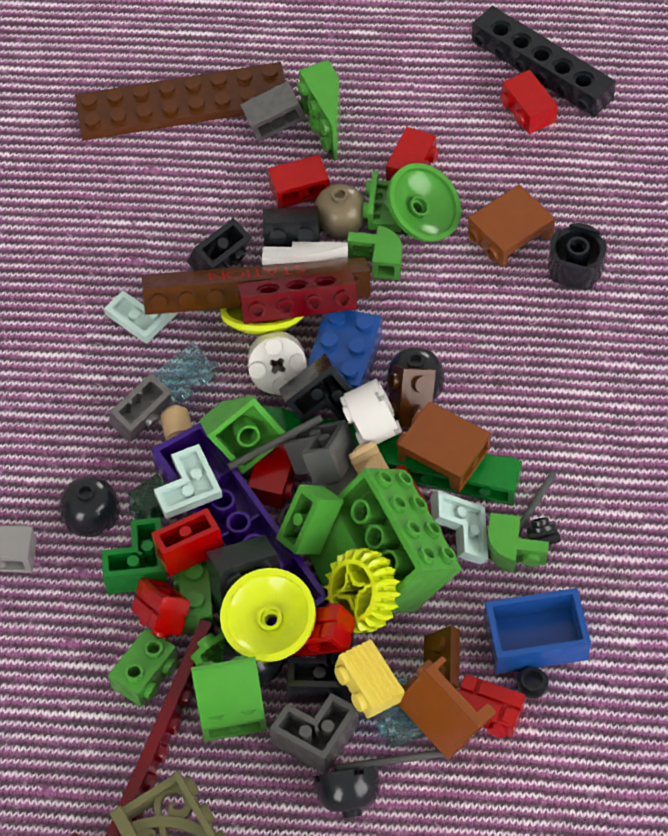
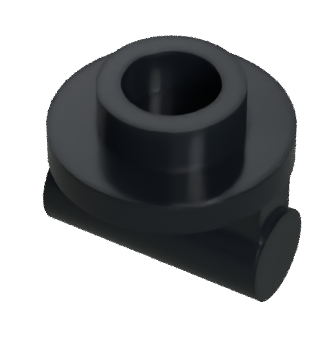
(543, 530)

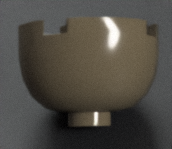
(340, 210)

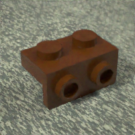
(410, 391)
(446, 644)

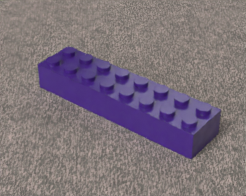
(239, 510)

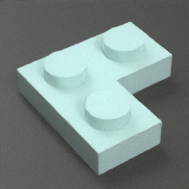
(131, 316)
(195, 486)
(467, 520)

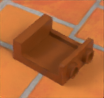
(509, 224)
(445, 444)
(441, 709)

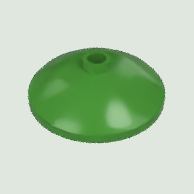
(432, 197)

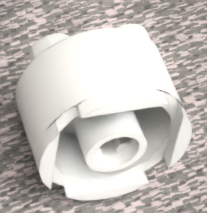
(275, 346)
(370, 413)

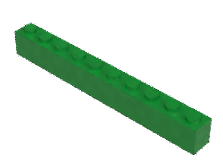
(493, 480)

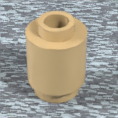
(175, 421)

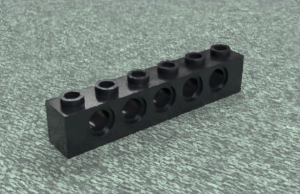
(548, 62)

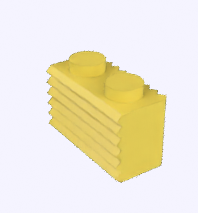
(368, 679)

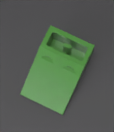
(321, 103)
(229, 698)

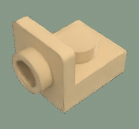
(367, 456)

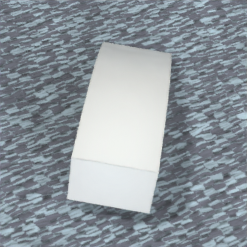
(305, 252)

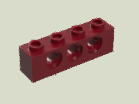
(297, 296)

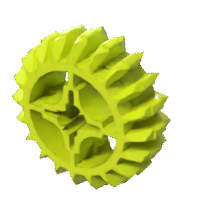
(364, 587)

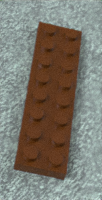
(173, 101)

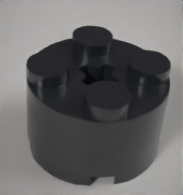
(577, 256)

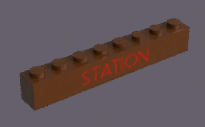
(219, 287)

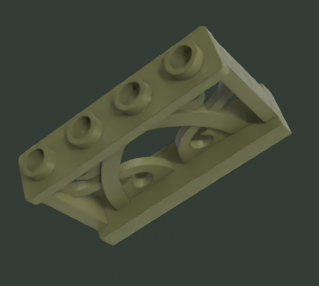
(176, 820)

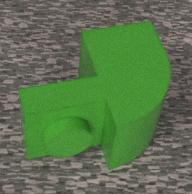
(381, 248)
(507, 548)

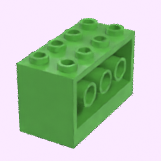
(390, 517)

